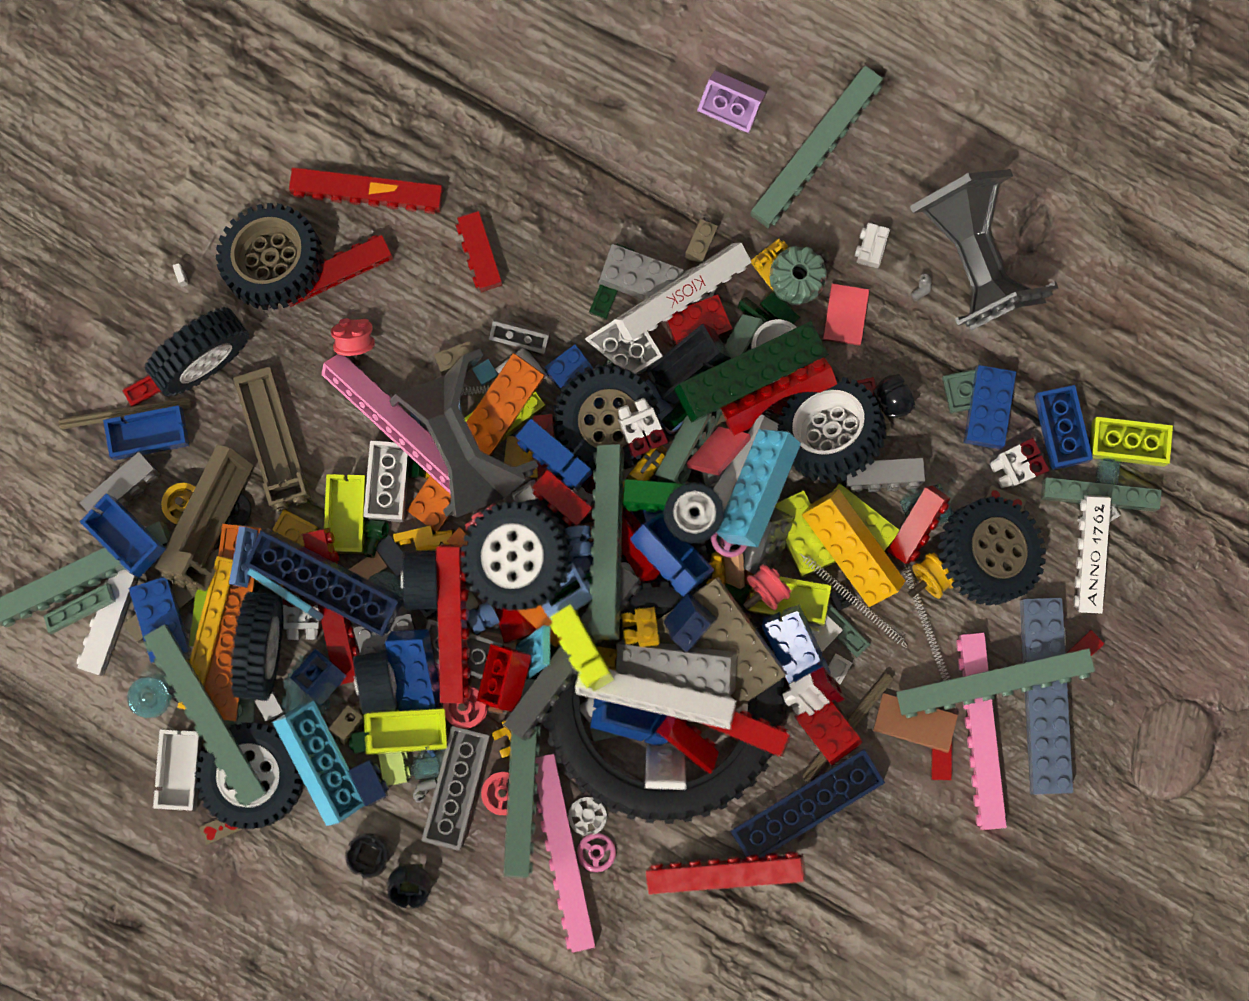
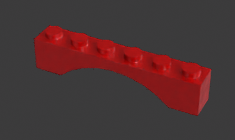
(745, 411)

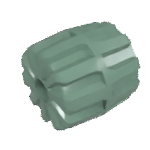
(802, 262)

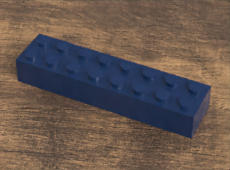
(324, 581)
(808, 806)

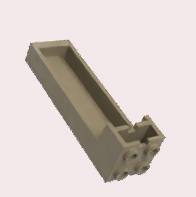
(272, 439)
(203, 520)

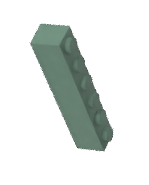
(1121, 496)

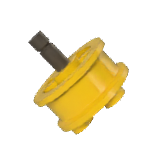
(175, 500)
(931, 577)

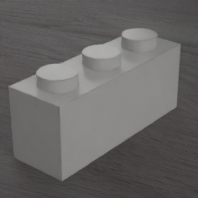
(519, 335)

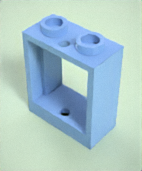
(577, 598)

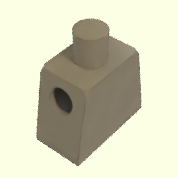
(341, 728)

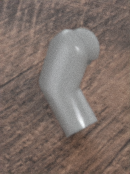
(924, 287)
(422, 788)

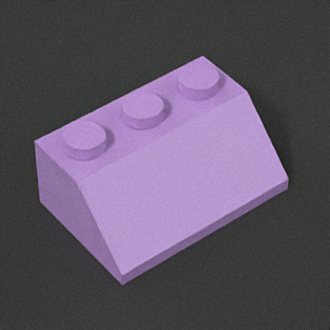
(731, 101)

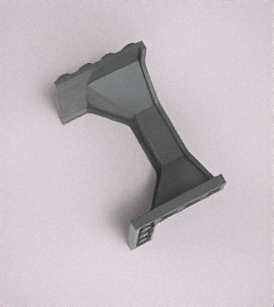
(965, 216)
(473, 475)

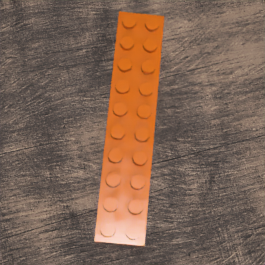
(488, 426)
(219, 675)

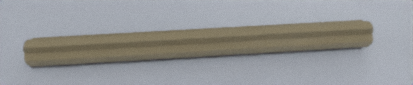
(98, 417)
(853, 720)

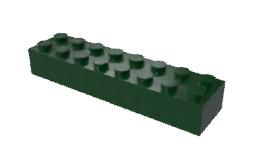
(750, 371)

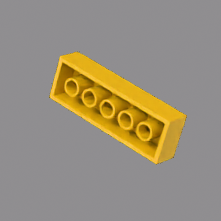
(853, 548)

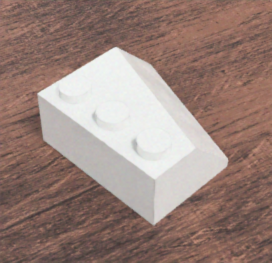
(628, 354)

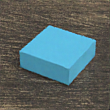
(485, 372)

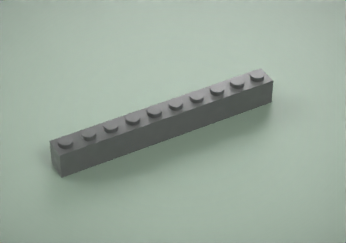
(557, 675)

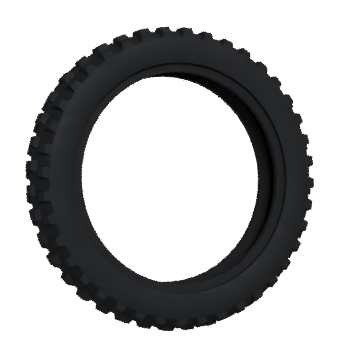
(631, 796)

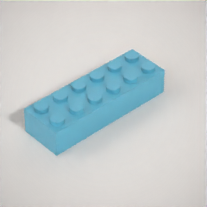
(758, 487)
(319, 762)

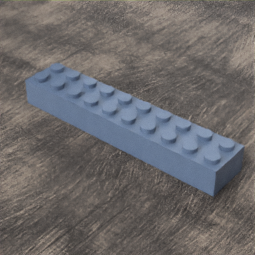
(1046, 707)

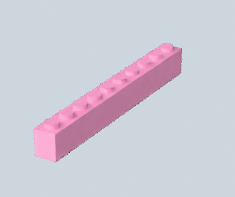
(391, 420)
(982, 738)
(563, 855)

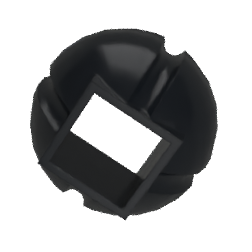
(894, 397)
(353, 853)
(409, 885)

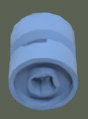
(579, 540)
(482, 617)

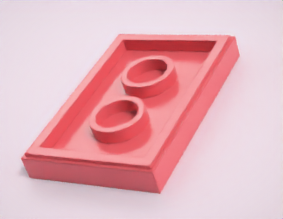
(846, 314)
(718, 451)

